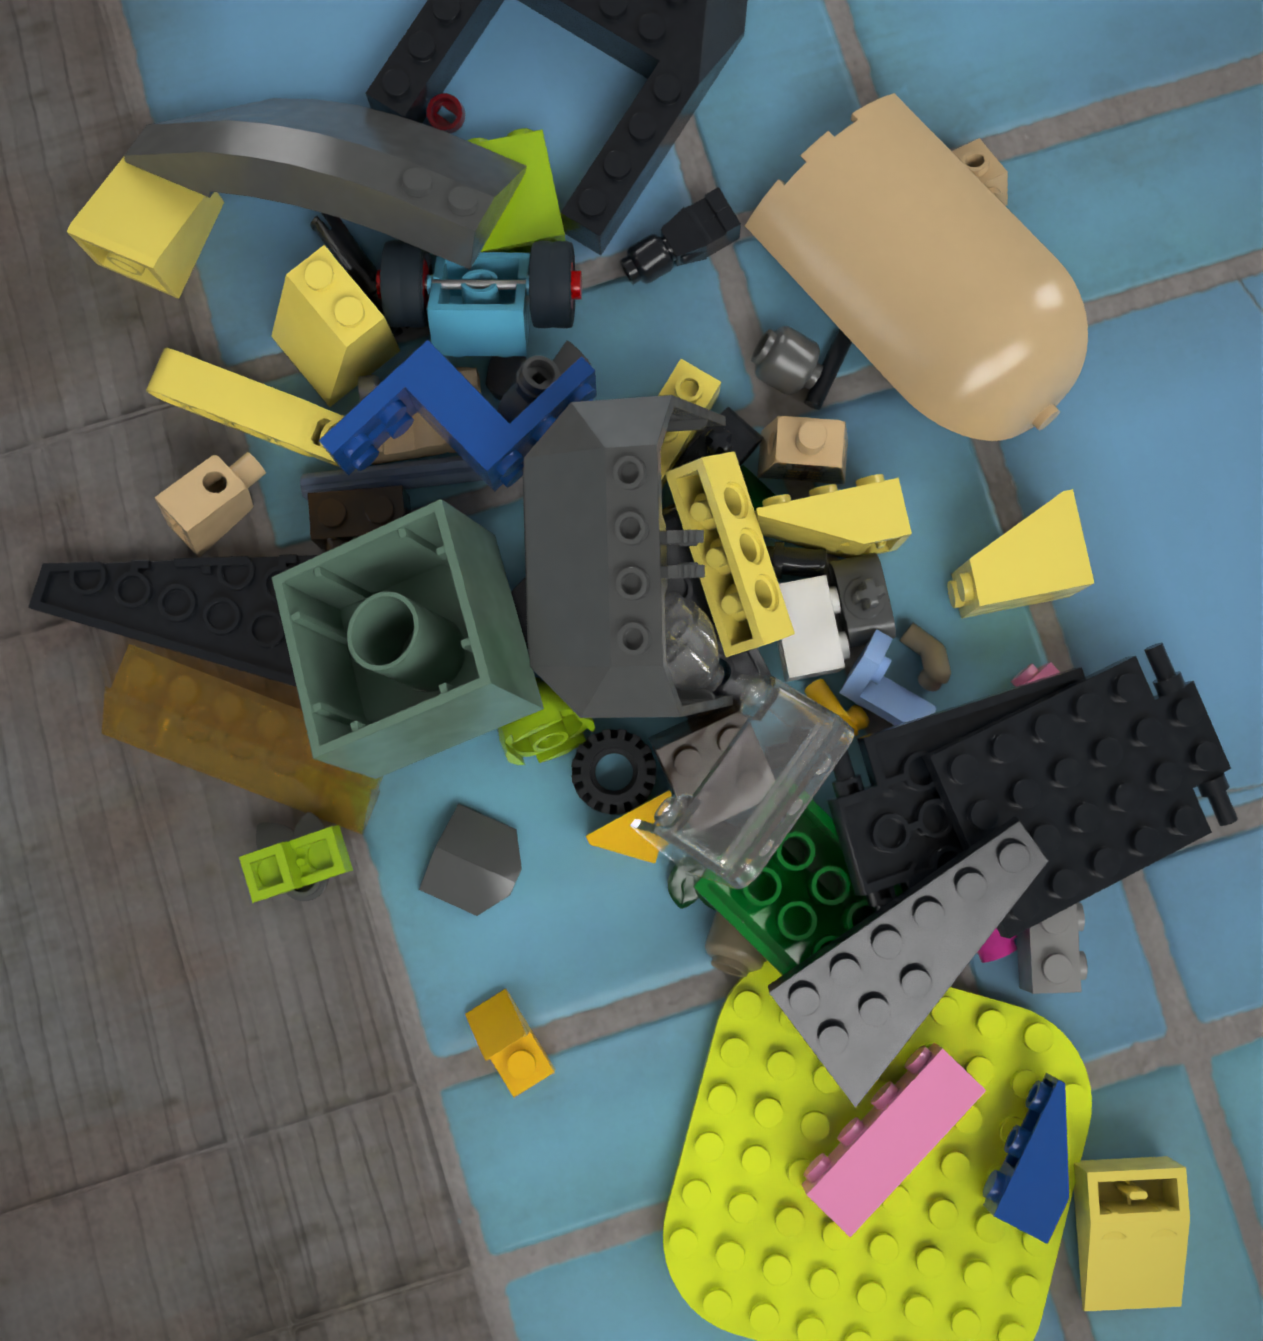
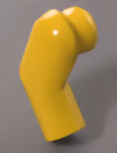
(822, 694)

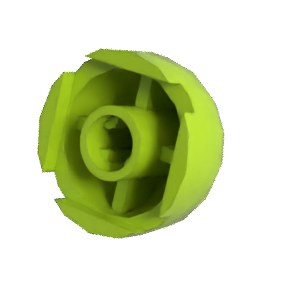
(546, 732)

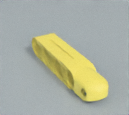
(242, 404)

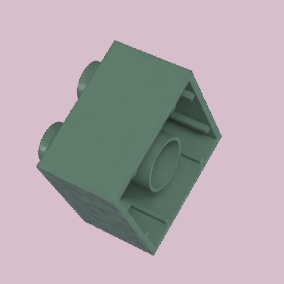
(405, 642)

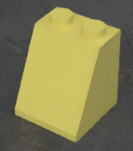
(146, 227)
(330, 327)
(1028, 565)

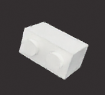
(817, 644)

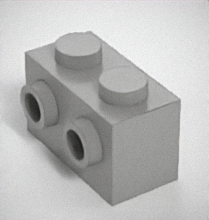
(1051, 955)

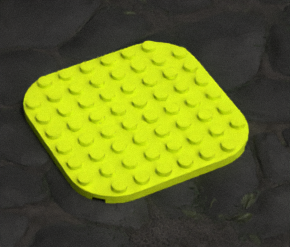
(931, 1256)

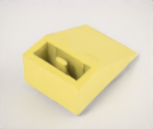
(841, 521)
(1131, 1232)

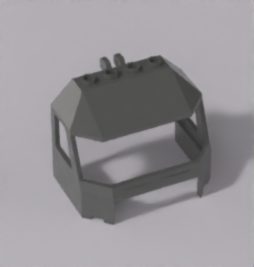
(602, 558)

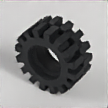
(607, 743)

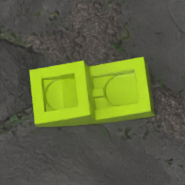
(295, 863)

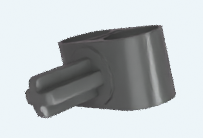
(862, 598)

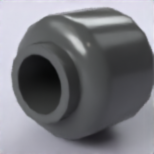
(787, 360)

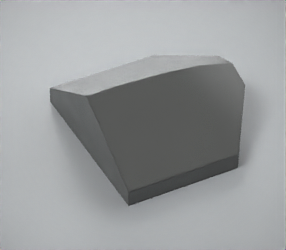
(473, 862)

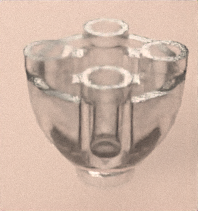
(691, 645)

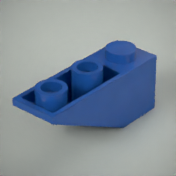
(1034, 1176)

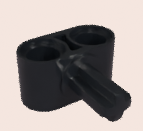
(735, 436)

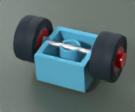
(480, 307)

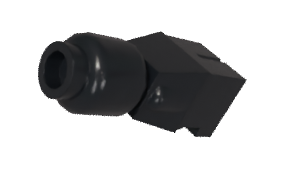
(685, 239)

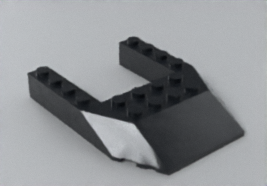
(667, 41)

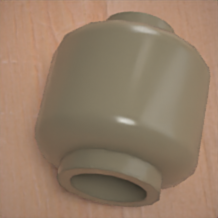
(730, 949)

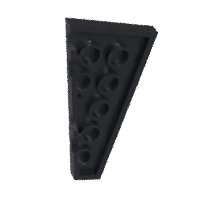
(192, 606)

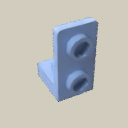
(877, 693)

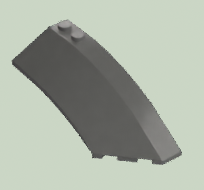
(342, 164)

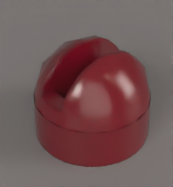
(450, 103)

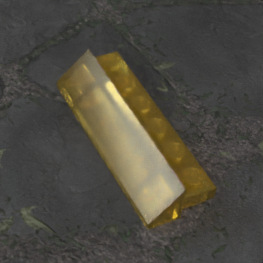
(230, 737)

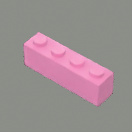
(891, 1138)

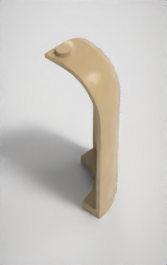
(928, 275)

